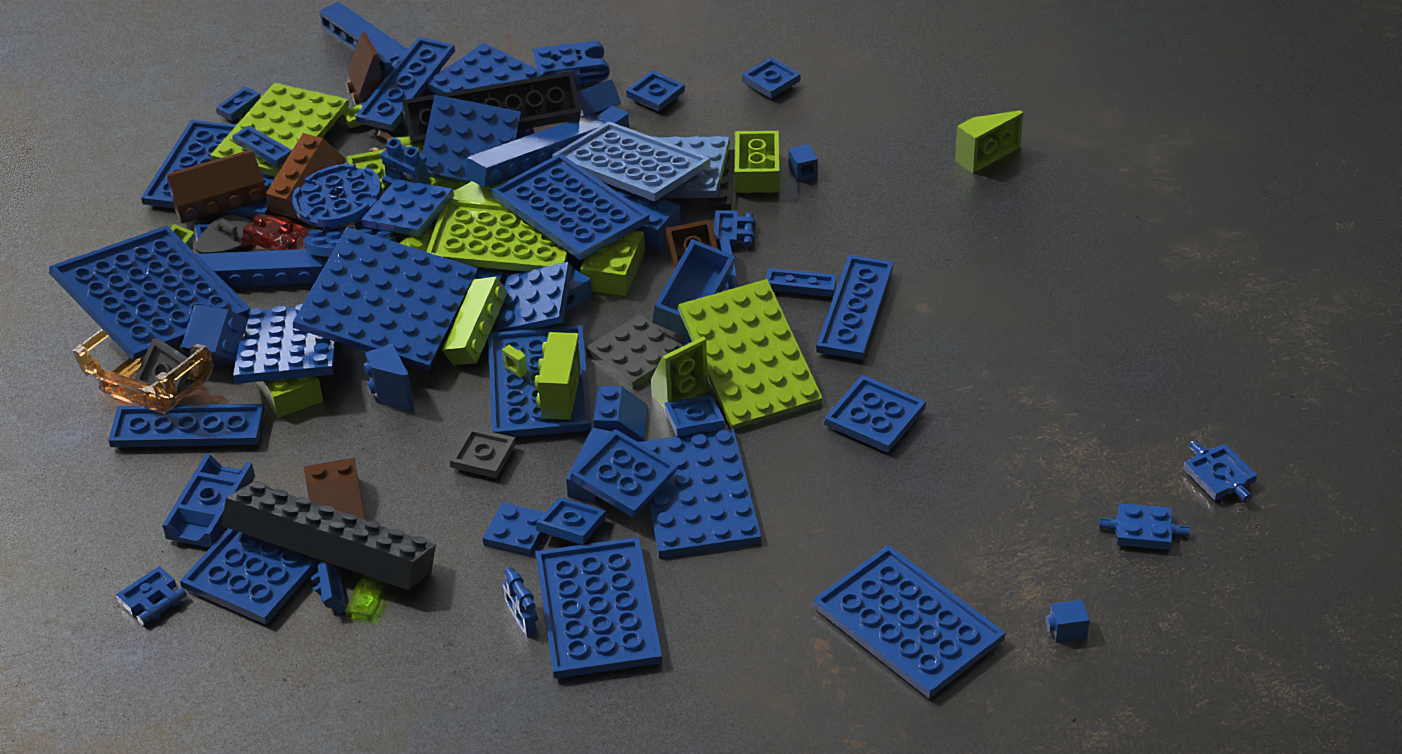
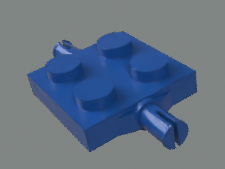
(1220, 471)
(1144, 526)

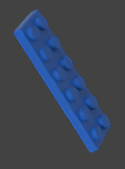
(405, 81)
(855, 307)
(187, 426)

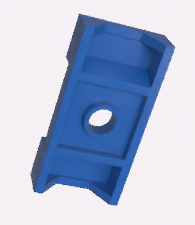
(200, 519)

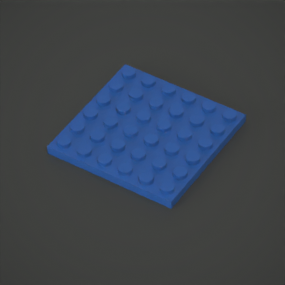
(192, 149)
(144, 289)
(384, 296)

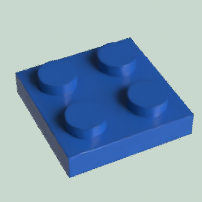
(771, 77)
(655, 90)
(694, 415)
(570, 520)
(514, 529)

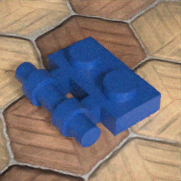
(727, 226)
(148, 589)
(520, 601)

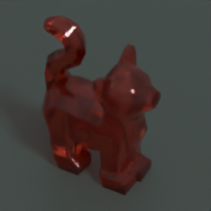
(273, 233)

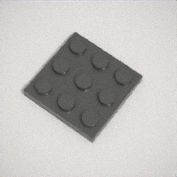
(633, 350)

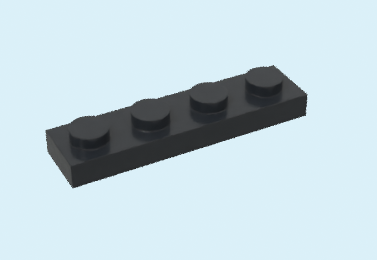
(724, 199)

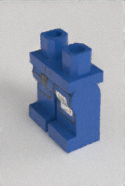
(403, 164)

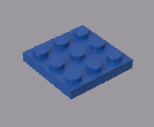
(407, 207)
(535, 298)
(875, 413)
(623, 473)

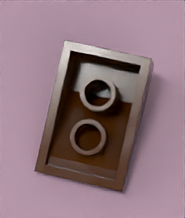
(364, 71)
(680, 237)
(335, 485)

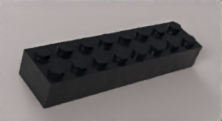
(539, 99)
(329, 535)

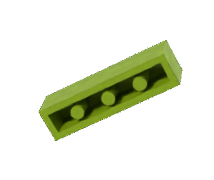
(474, 321)

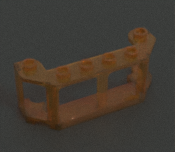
(160, 395)

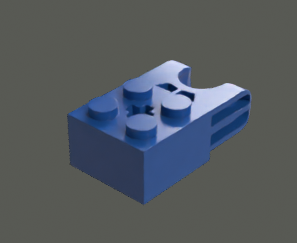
(581, 58)

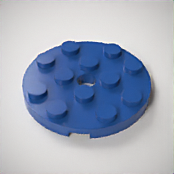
(317, 198)
(324, 241)

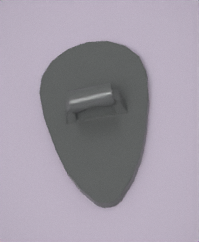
(222, 235)

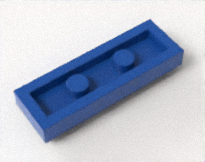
(262, 145)
(802, 282)

